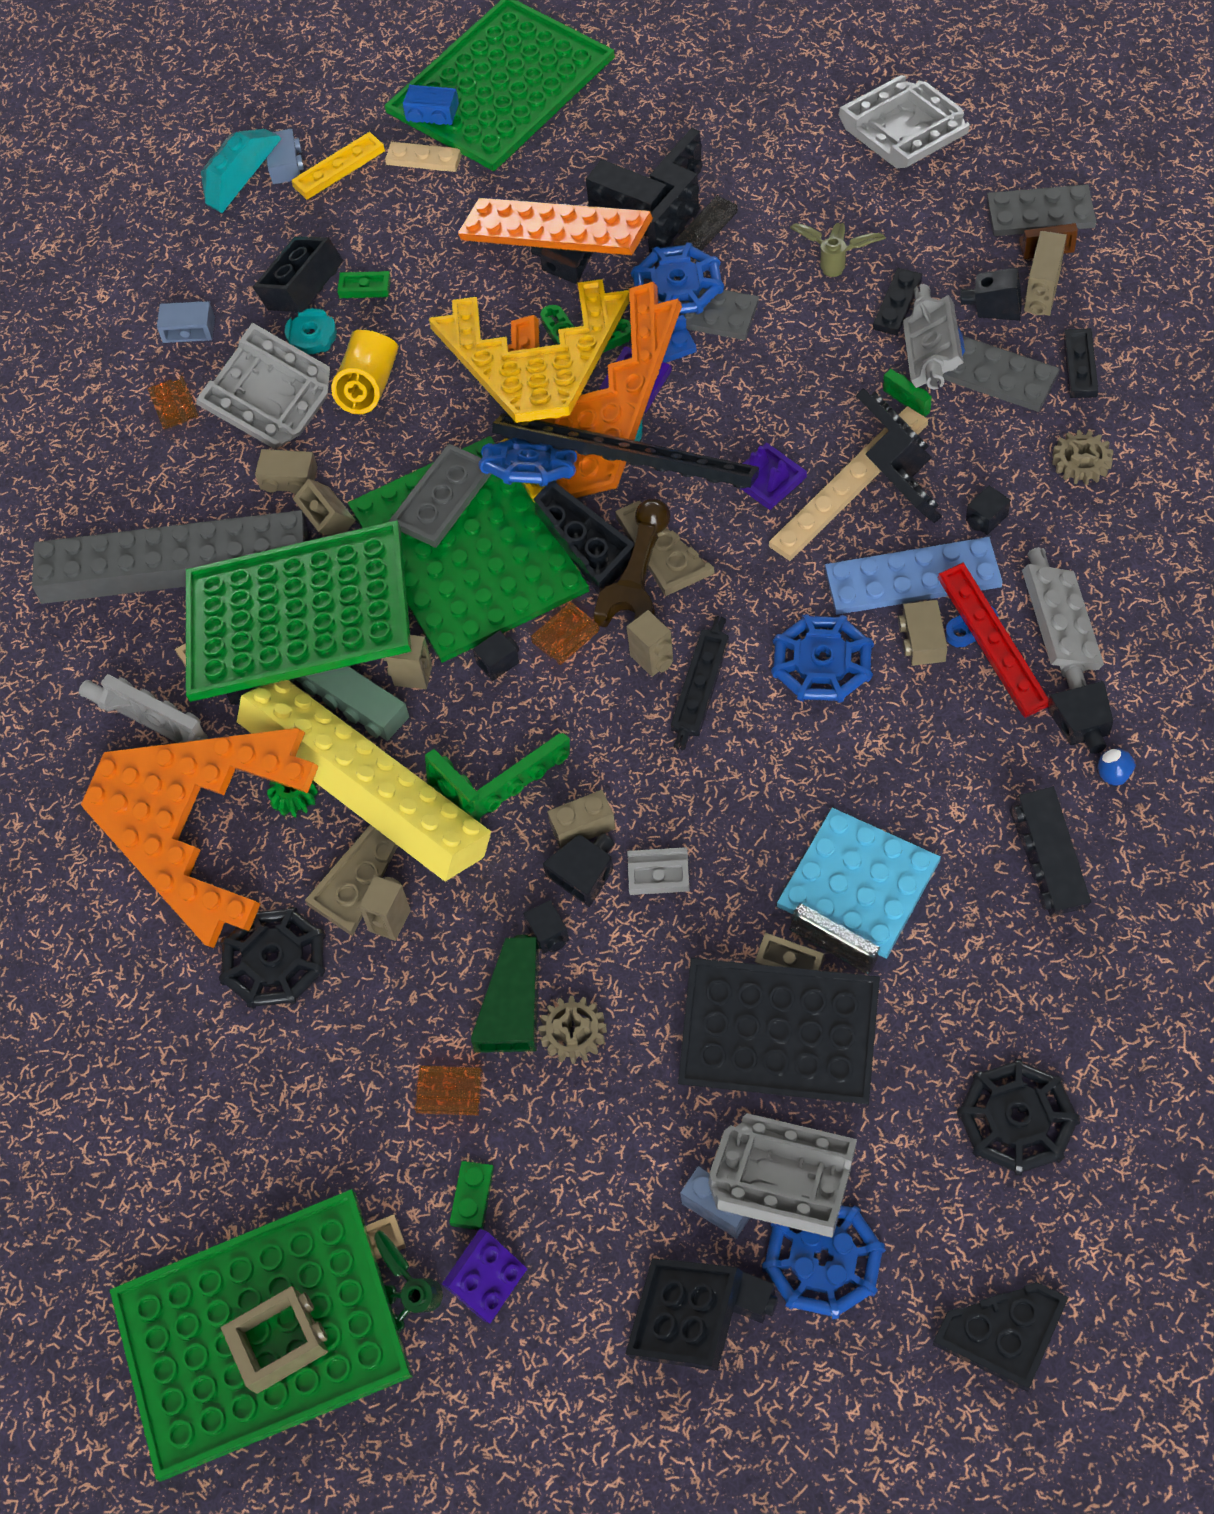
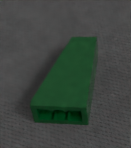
(511, 1002)

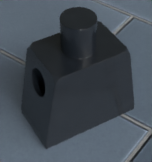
(563, 263)
(996, 295)
(1083, 715)
(581, 867)

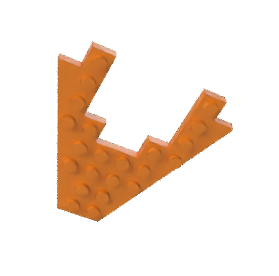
(620, 407)
(148, 793)

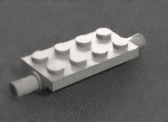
(931, 339)
(1062, 618)
(143, 708)

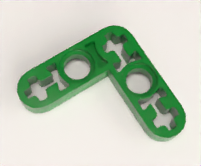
(563, 322)

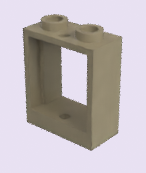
(1045, 273)
(242, 1352)

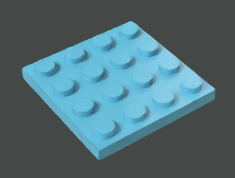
(861, 879)

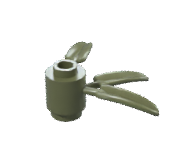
(834, 248)

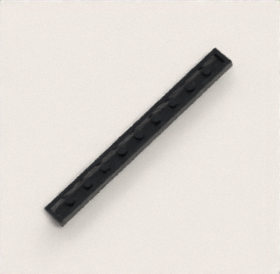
(627, 450)

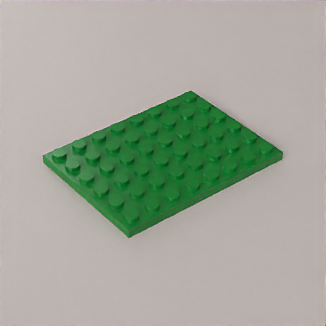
(508, 78)
(486, 572)
(296, 611)
(183, 1368)

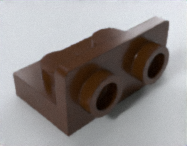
(1030, 239)

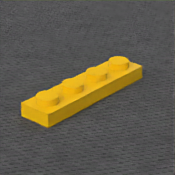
(338, 165)

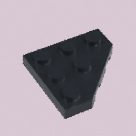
(1004, 1332)

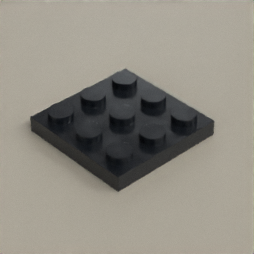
(684, 1313)

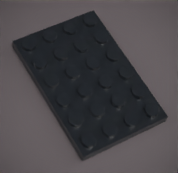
(779, 1030)

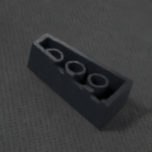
(586, 537)
(1050, 851)

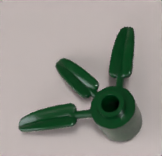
(417, 1294)

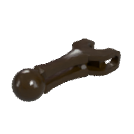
(629, 593)

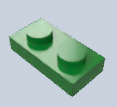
(364, 284)
(906, 393)
(472, 1195)

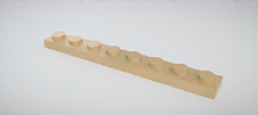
(835, 495)

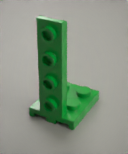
(510, 783)

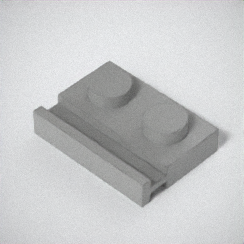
(658, 871)

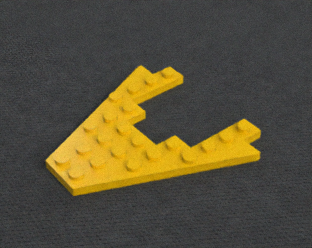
(540, 379)

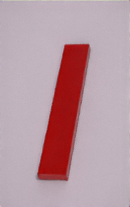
(993, 640)

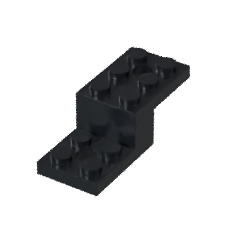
(681, 204)
(900, 454)

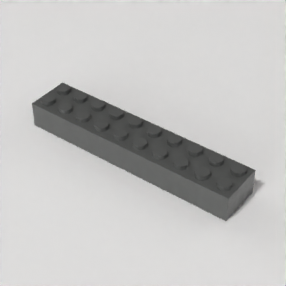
(153, 556)

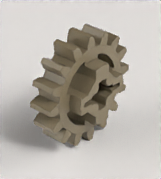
(1083, 457)
(585, 1029)

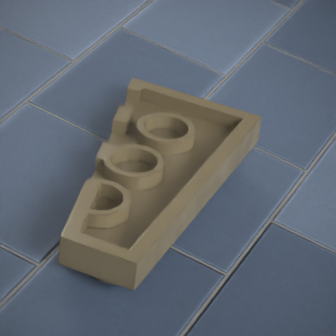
(671, 561)
(345, 885)

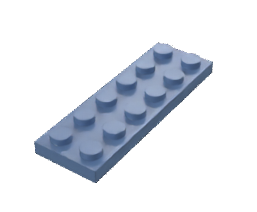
(908, 575)

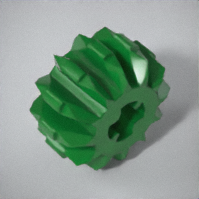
(289, 799)

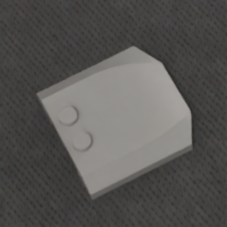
(904, 121)
(267, 388)
(782, 1173)

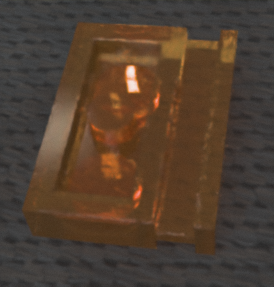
(172, 402)
(565, 633)
(448, 1090)

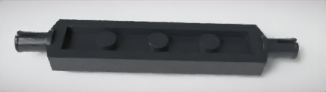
(700, 683)

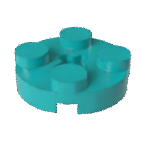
(312, 343)

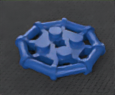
(676, 262)
(526, 462)
(819, 671)
(832, 1275)

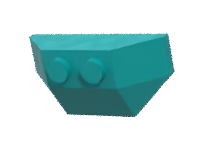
(235, 165)

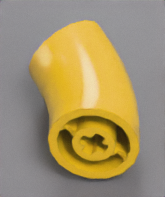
(364, 371)

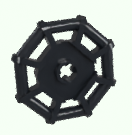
(275, 972)
(1014, 1133)

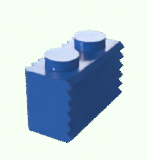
(430, 104)

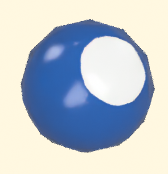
(1116, 766)

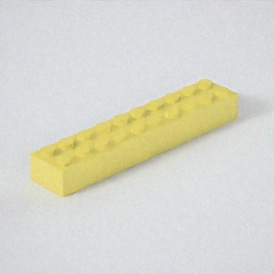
(370, 780)

